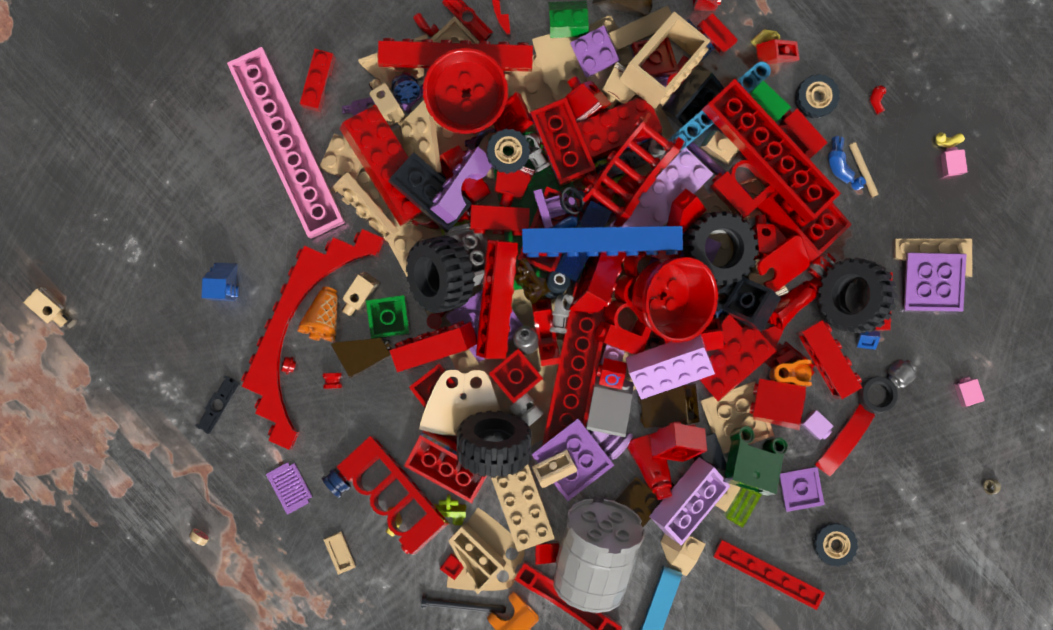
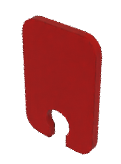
(787, 261)

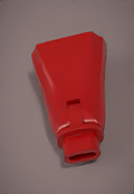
(793, 302)
(653, 469)

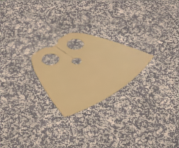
(559, 60)
(446, 408)
(500, 540)

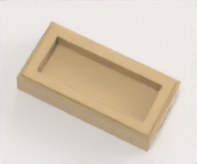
(339, 552)

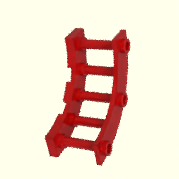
(643, 182)

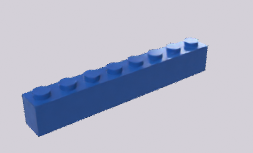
(602, 240)

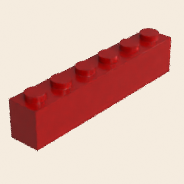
(497, 299)

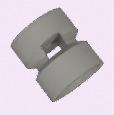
(526, 409)

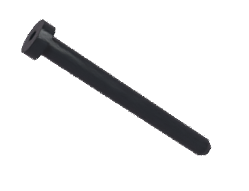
(461, 605)

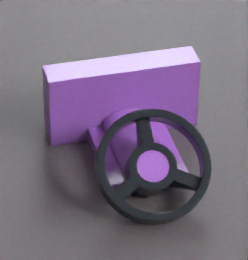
(557, 205)

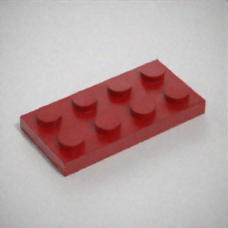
(737, 361)

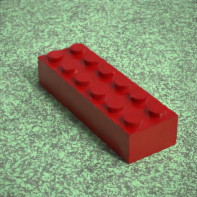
(381, 158)

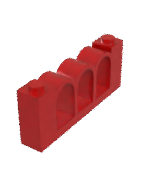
(732, 193)
(610, 331)
(363, 458)

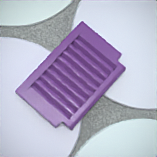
(289, 487)

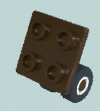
(536, 287)

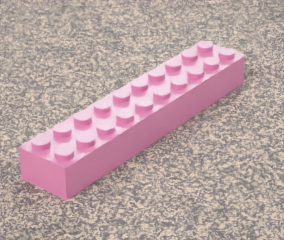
(286, 143)

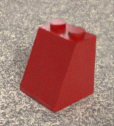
(778, 403)

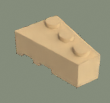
(477, 557)

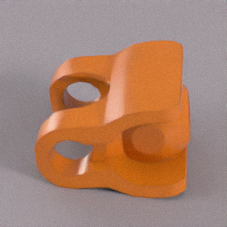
(795, 373)
(523, 618)

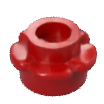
(288, 365)

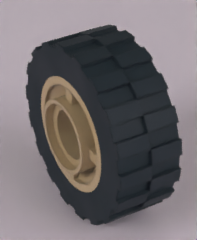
(825, 87)
(511, 139)
(847, 547)

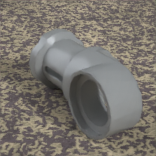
(535, 155)
(561, 313)

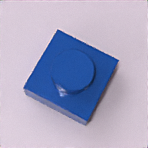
(868, 340)

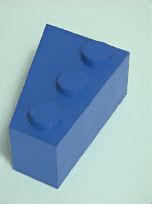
(221, 283)

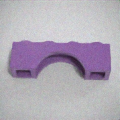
(450, 201)

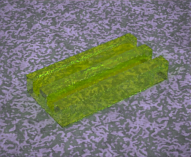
(749, 511)

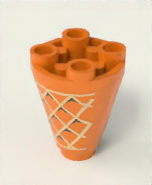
(321, 316)

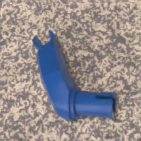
(839, 166)

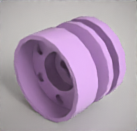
(611, 444)

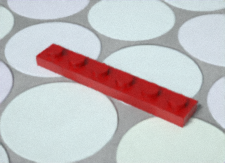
(768, 574)

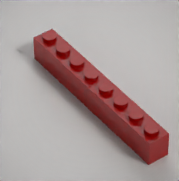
(424, 53)

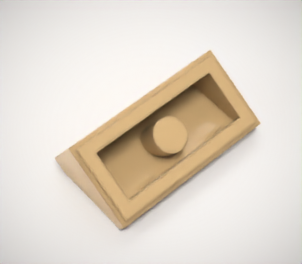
(554, 468)

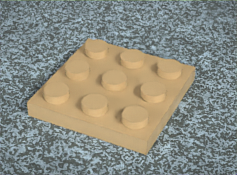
(733, 413)

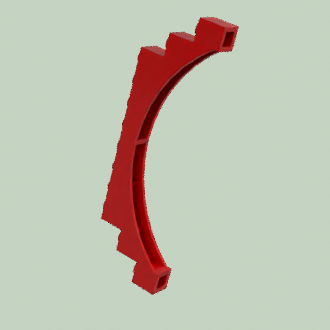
(265, 364)

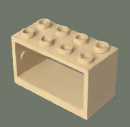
(685, 37)
(523, 509)

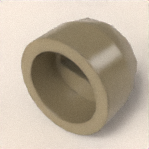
(992, 483)

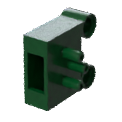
(753, 467)

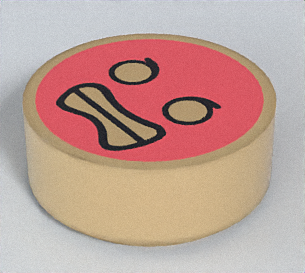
(198, 536)

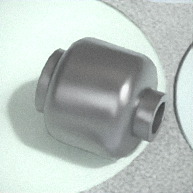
(525, 339)
(902, 373)

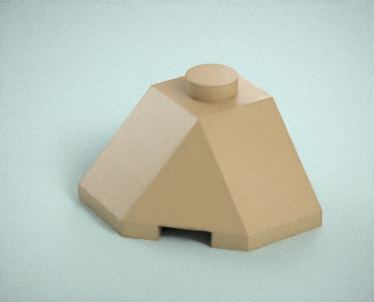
(684, 556)

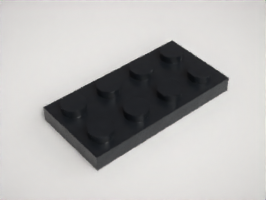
(420, 185)

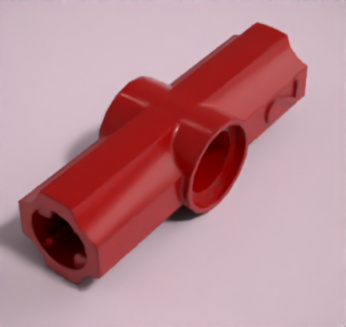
(475, 26)

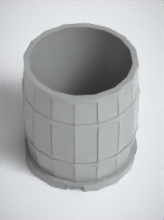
(597, 555)

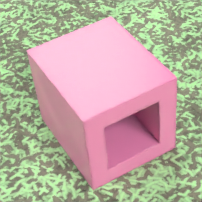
(953, 162)
(969, 391)

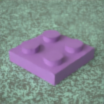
(595, 51)
(801, 489)

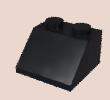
(751, 303)

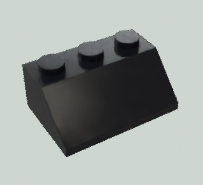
(692, 97)

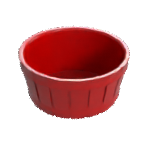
(465, 70)
(688, 299)

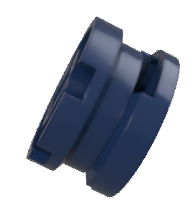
(405, 87)
(335, 483)

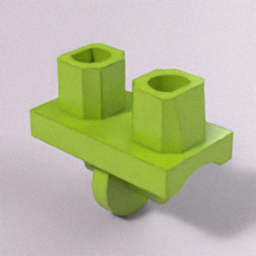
(452, 509)

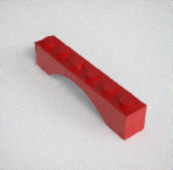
(543, 585)

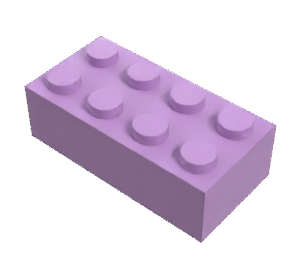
(669, 366)
(690, 501)

